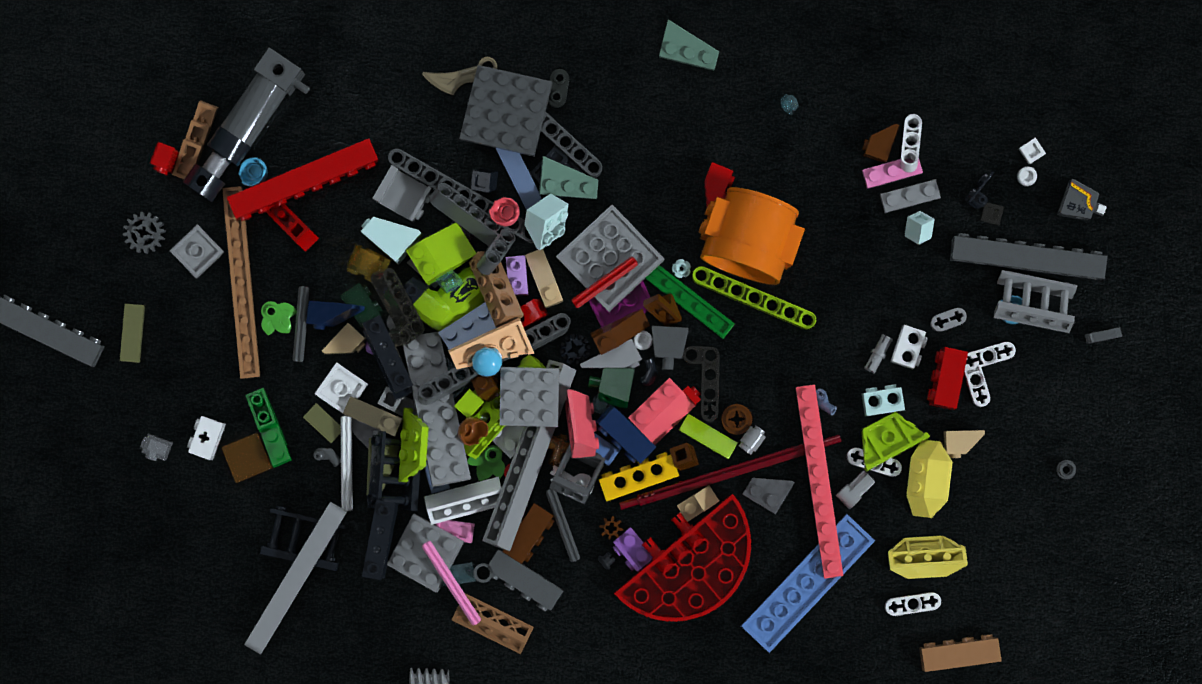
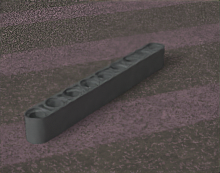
(424, 169)
(454, 384)

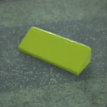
(708, 436)

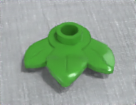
(279, 319)
(487, 466)

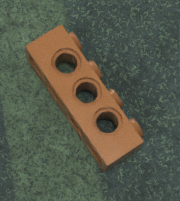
(497, 293)

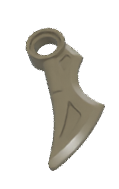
(452, 81)

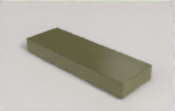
(132, 333)

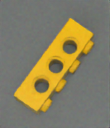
(611, 491)

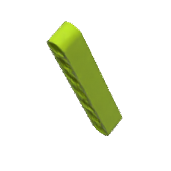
(744, 298)

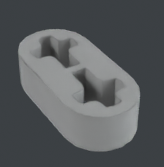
(950, 324)

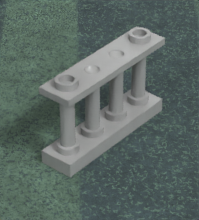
(1034, 316)

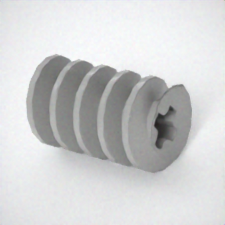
(426, 678)

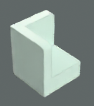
(919, 227)

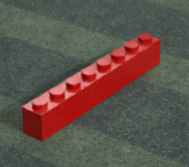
(302, 179)

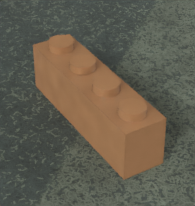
(960, 654)

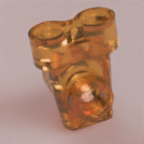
(558, 445)

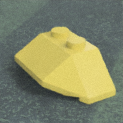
(929, 479)
(927, 557)

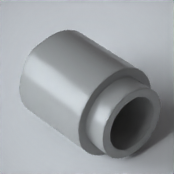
(752, 439)

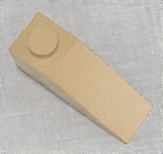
(544, 278)

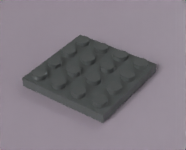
(506, 110)

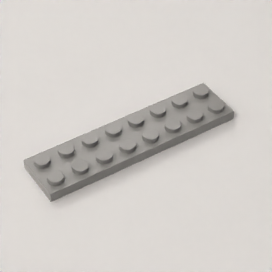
(445, 451)

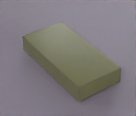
(323, 423)

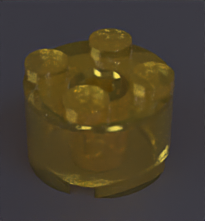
(366, 262)

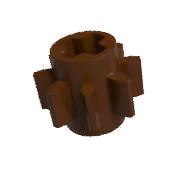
(607, 523)

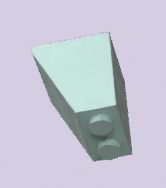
(391, 237)

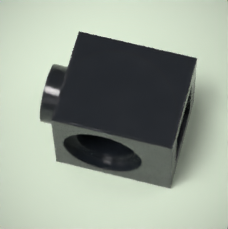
(484, 180)

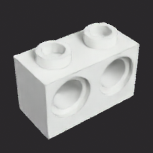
(904, 345)

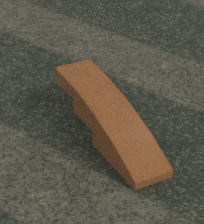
(195, 139)

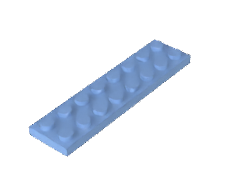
(804, 587)

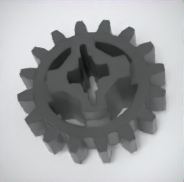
(142, 240)

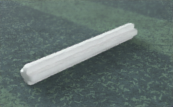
(346, 464)

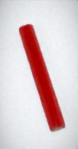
(604, 282)

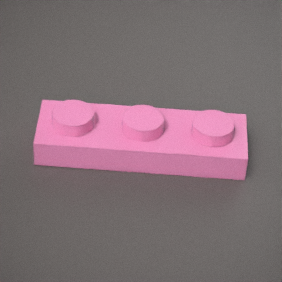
(888, 173)

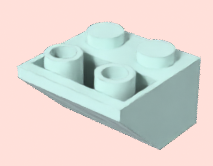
(546, 220)

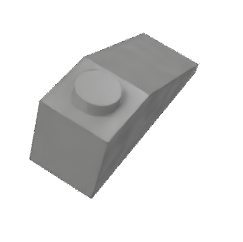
(620, 357)

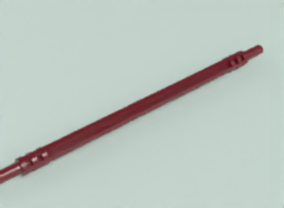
(721, 474)

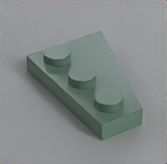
(686, 48)
(565, 181)

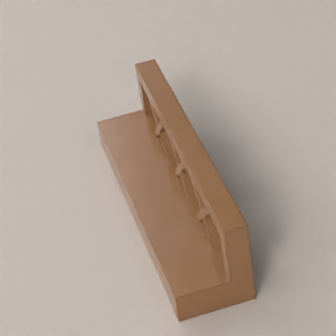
(491, 626)

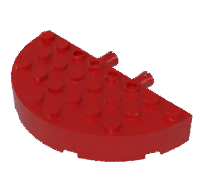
(695, 570)

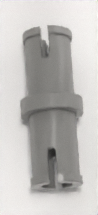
(878, 353)

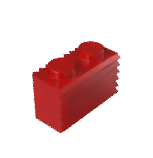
(164, 158)

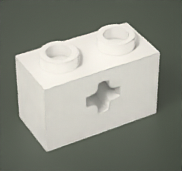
(214, 430)

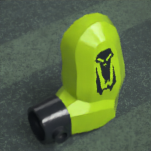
(442, 308)

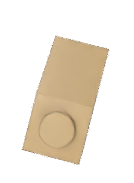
(346, 341)
(961, 441)

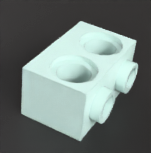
(883, 405)

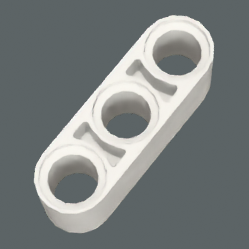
(909, 151)

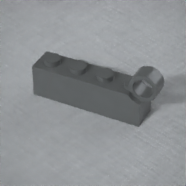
(523, 579)

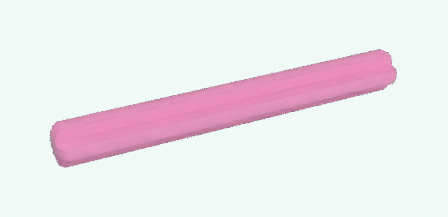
(451, 583)

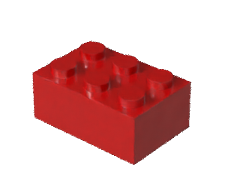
(947, 378)

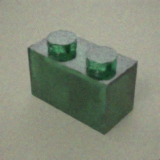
(359, 296)

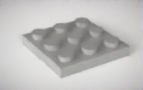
(529, 396)
(411, 558)

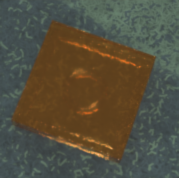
(246, 457)

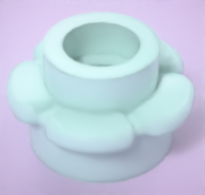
(681, 273)

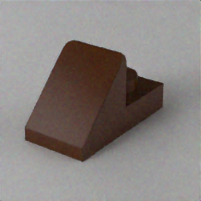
(663, 309)

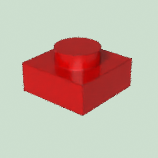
(693, 394)

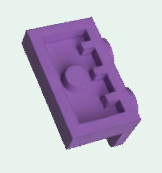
(631, 547)

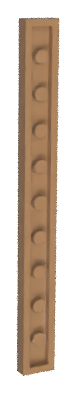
(241, 290)

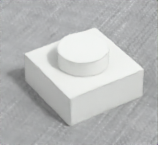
(1032, 151)

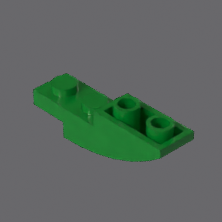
(268, 427)

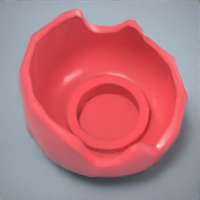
(504, 211)

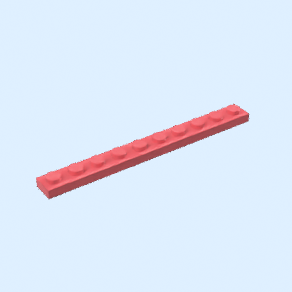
(819, 481)

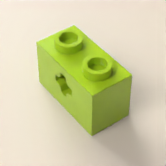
(469, 403)

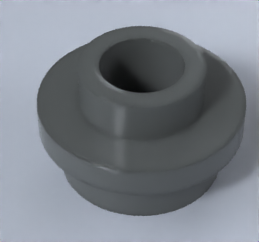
(1072, 469)

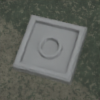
(197, 251)

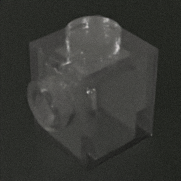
(156, 447)

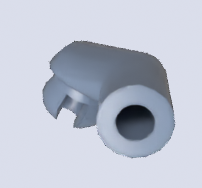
(823, 402)

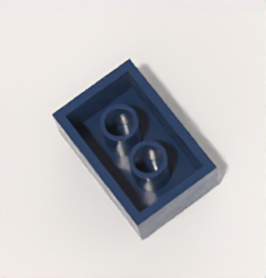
(624, 435)

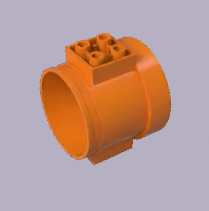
(750, 235)

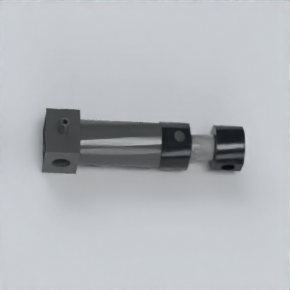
(246, 121)

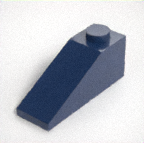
(330, 314)

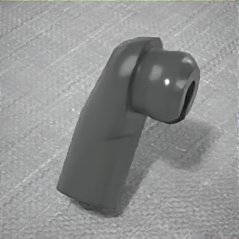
(327, 454)

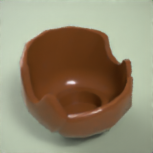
(472, 430)

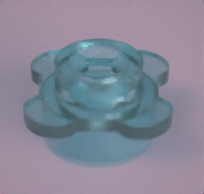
(789, 103)

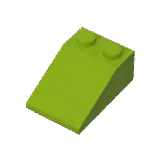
(441, 253)

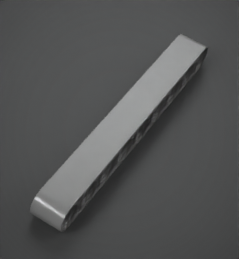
(295, 578)

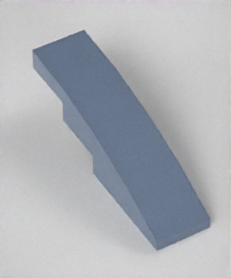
(520, 177)

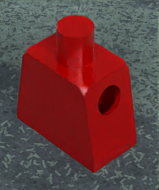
(533, 312)

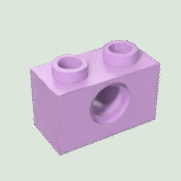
(517, 274)

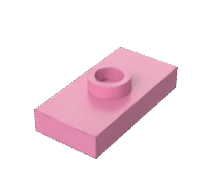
(459, 529)

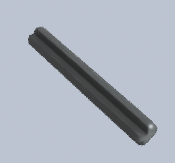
(300, 328)
(562, 525)

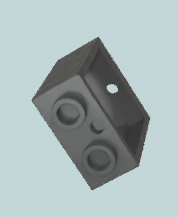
(570, 488)

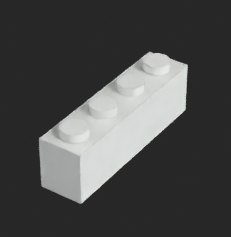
(463, 500)

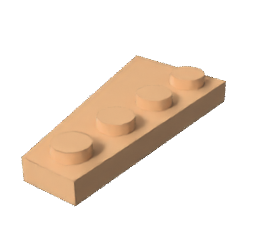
(508, 339)

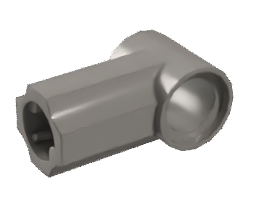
(852, 492)

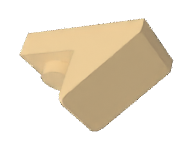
(698, 503)

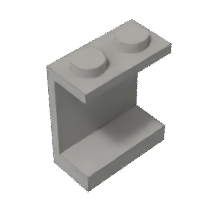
(402, 194)

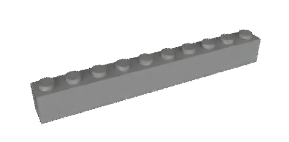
(524, 472)

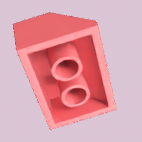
(661, 411)
(580, 425)

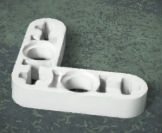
(976, 369)

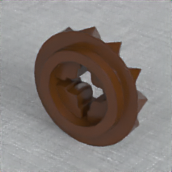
(730, 412)

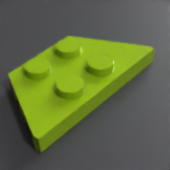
(888, 439)
(413, 445)

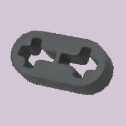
(1103, 335)

